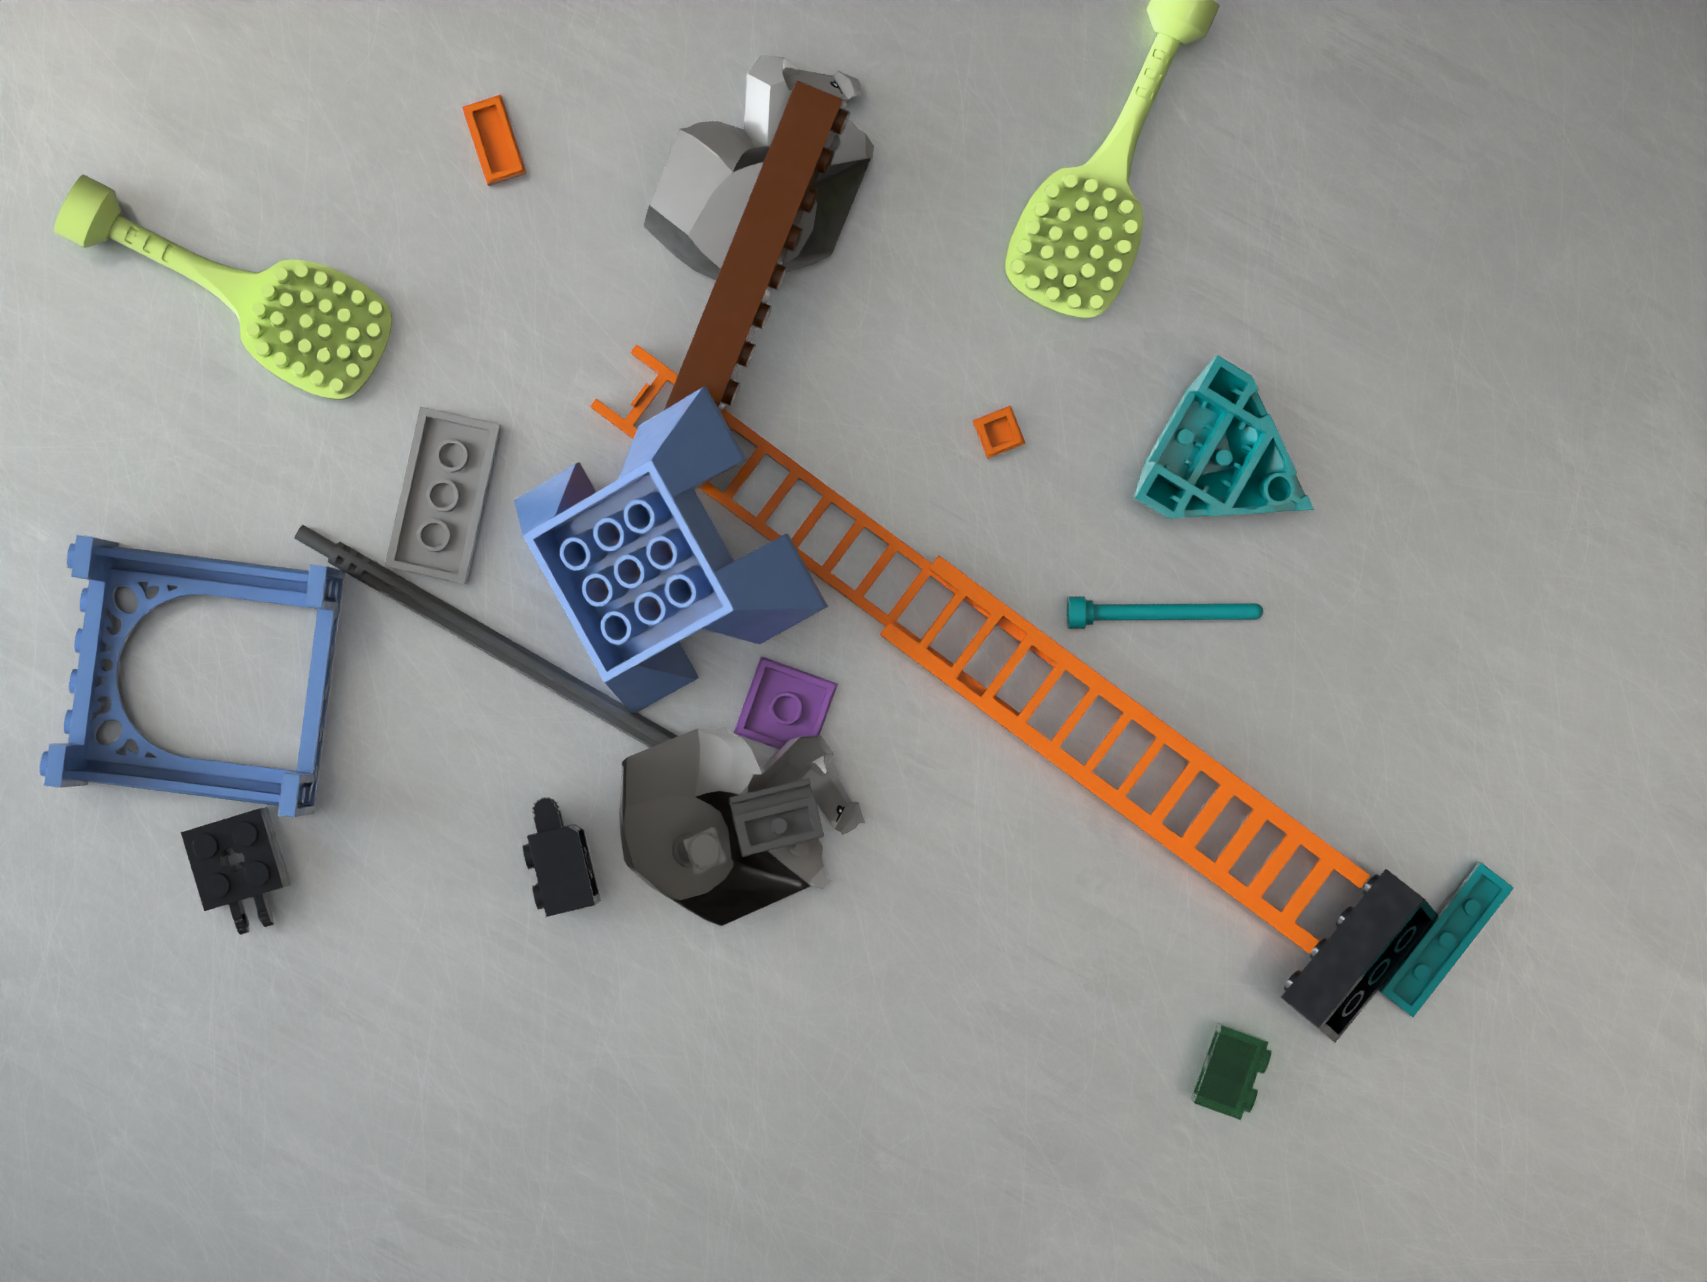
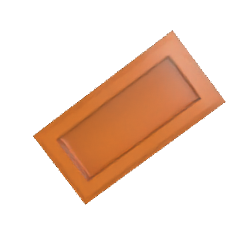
(494, 140)

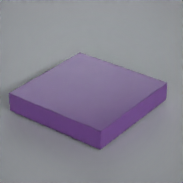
(784, 704)

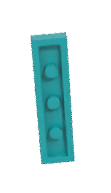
(1446, 939)

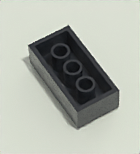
(1359, 954)

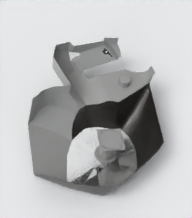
(682, 829)

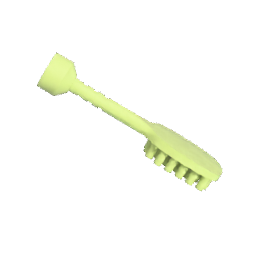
(1084, 220)
(293, 318)

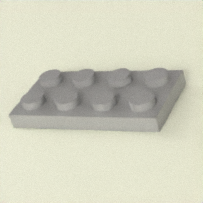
(443, 495)

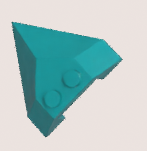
(1220, 453)

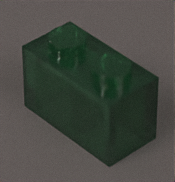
(1230, 1071)

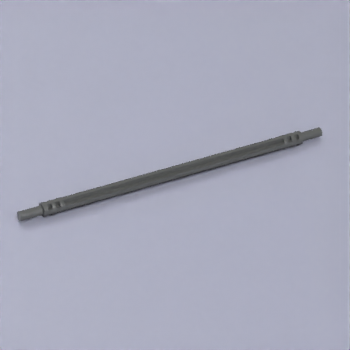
(486, 639)

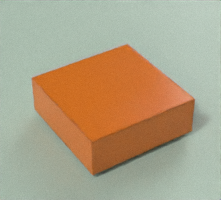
(998, 432)

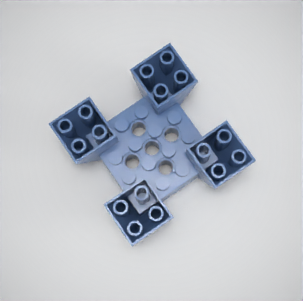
(697, 585)

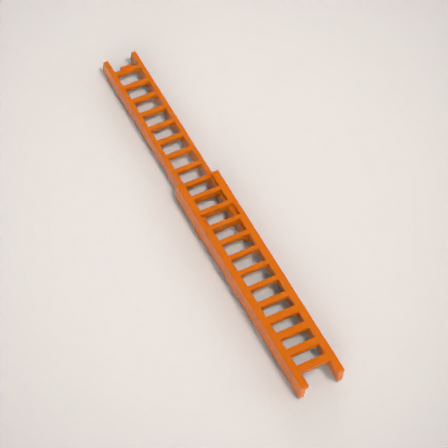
(1058, 658)

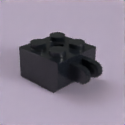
(560, 862)
(259, 873)

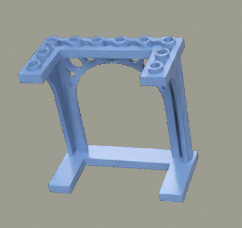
(89, 761)

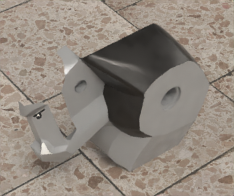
(718, 164)

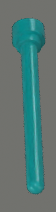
(1084, 612)

